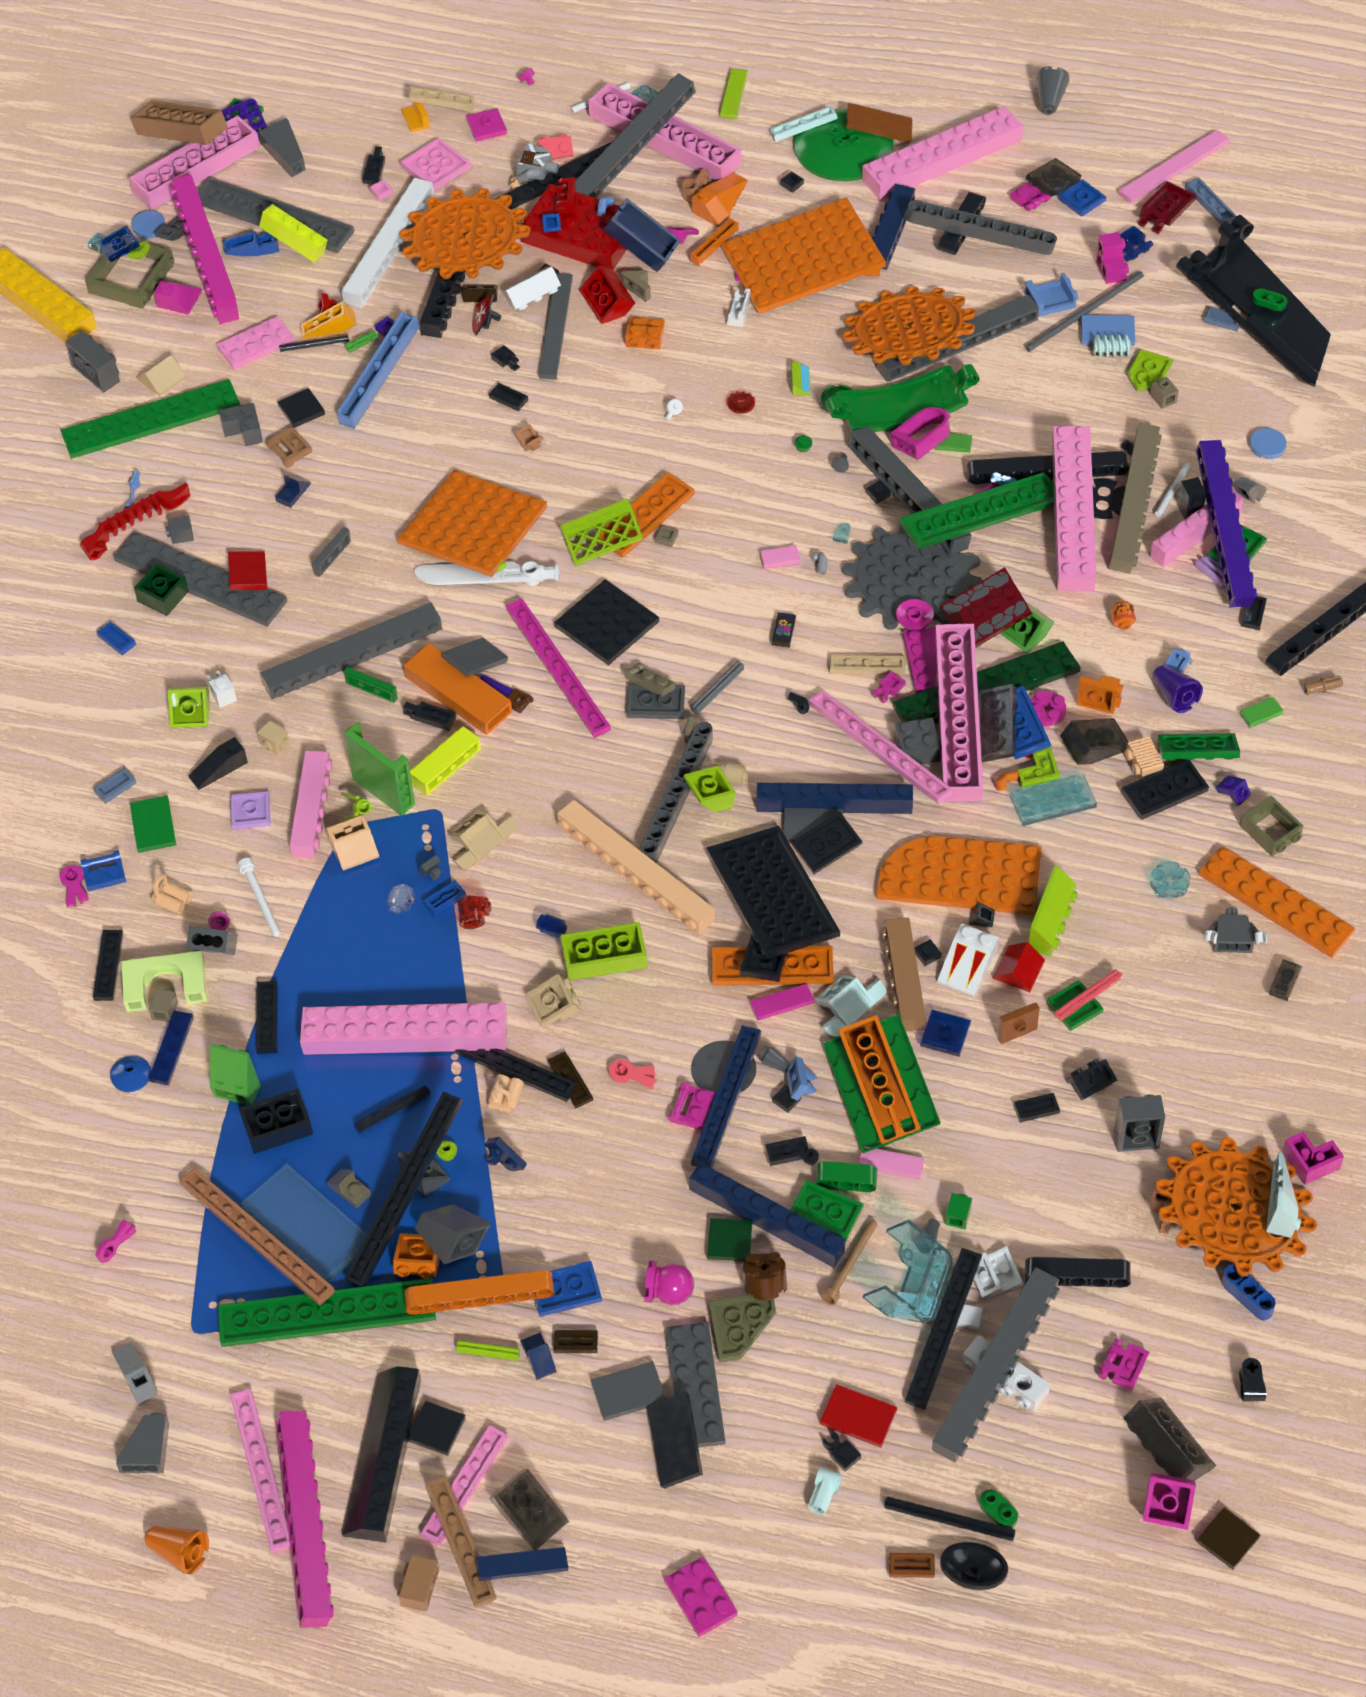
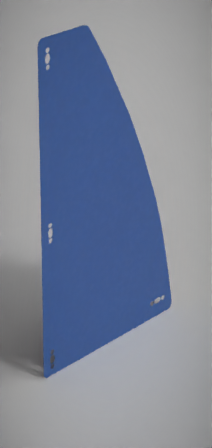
(357, 954)

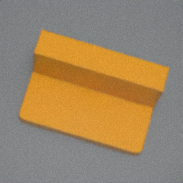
(416, 117)

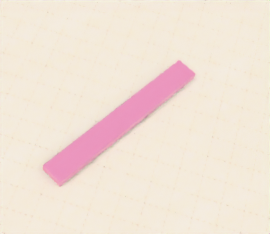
(1173, 166)
(261, 1470)

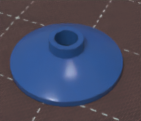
(131, 1080)

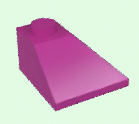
(176, 296)

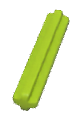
(487, 1350)

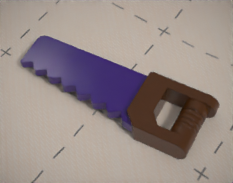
(511, 694)

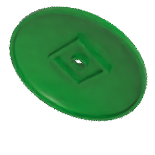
(831, 157)

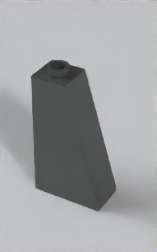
(283, 146)

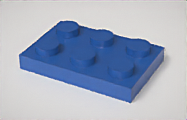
(573, 1288)

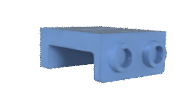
(1052, 296)

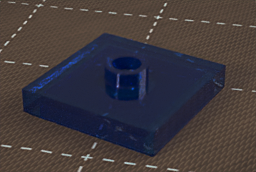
(118, 243)
(945, 1033)

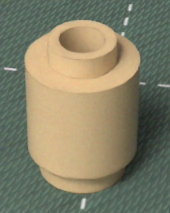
(735, 773)

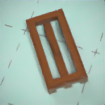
(912, 1565)

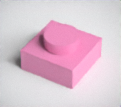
(381, 190)

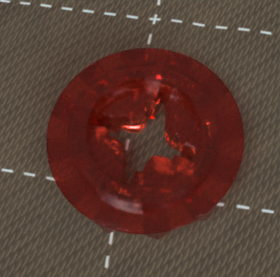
(741, 407)

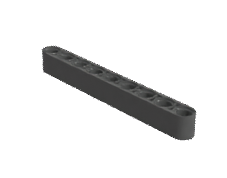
(980, 227)
(673, 802)

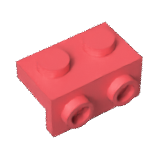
(559, 146)

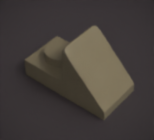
(637, 283)
(348, 1187)

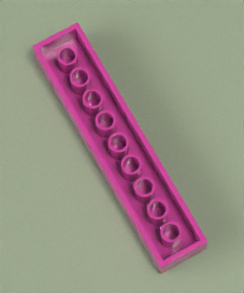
(205, 249)

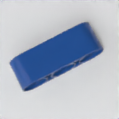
(1250, 1301)

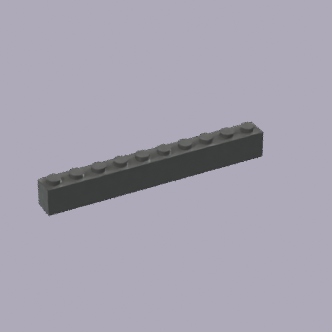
(635, 136)
(987, 327)
(899, 479)
(351, 650)
(995, 1364)

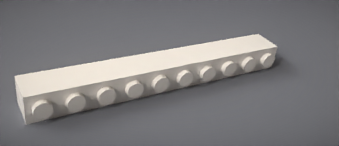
(386, 244)

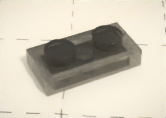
(1285, 980)

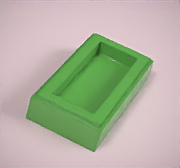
(956, 443)
(1261, 712)

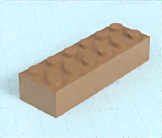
(179, 122)

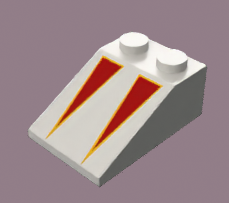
(968, 960)

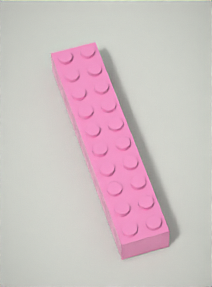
(676, 139)
(943, 152)
(1073, 508)
(959, 711)
(403, 1028)

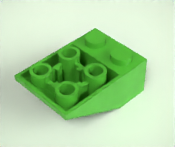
(232, 1075)

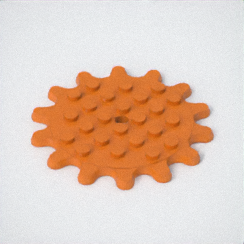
(440, 231)
(886, 330)
(1203, 1209)

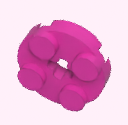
(1053, 701)

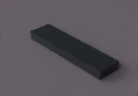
(108, 965)
(267, 1017)

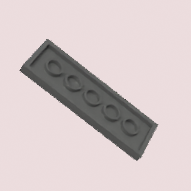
(695, 1373)

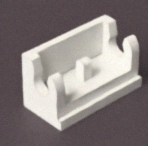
(739, 309)

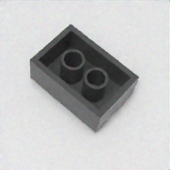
(93, 361)
(1139, 1123)

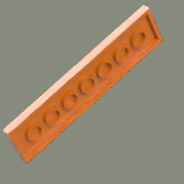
(1277, 901)

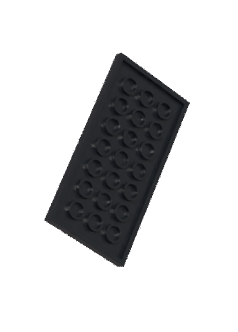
(772, 892)

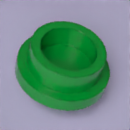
(803, 443)

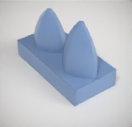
(798, 1079)

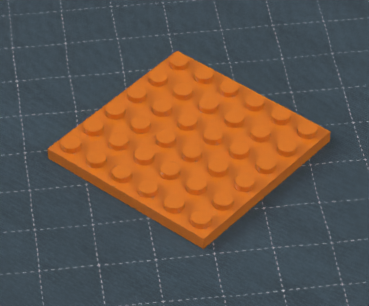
(472, 523)

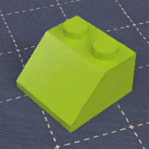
(189, 706)
(711, 788)

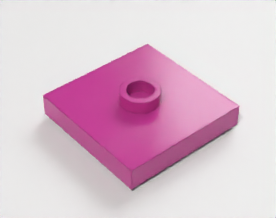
(486, 124)

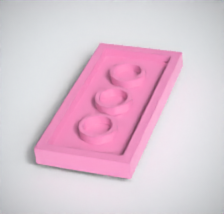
(255, 342)

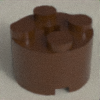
(764, 1275)

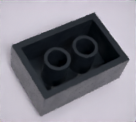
(276, 1121)

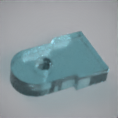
(842, 533)

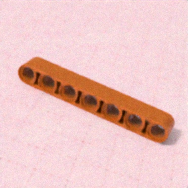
(479, 1292)

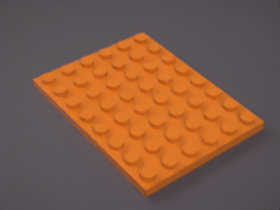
(803, 255)

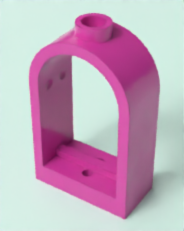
(902, 439)

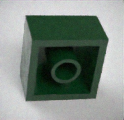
(161, 589)

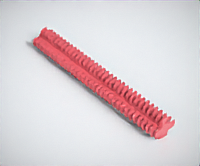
(1088, 994)

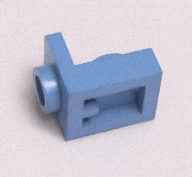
(1179, 660)

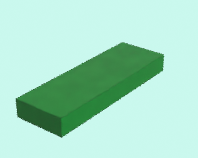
(370, 685)

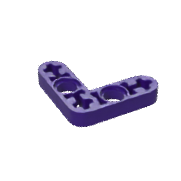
(245, 113)

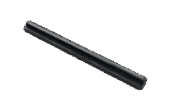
(949, 1518)

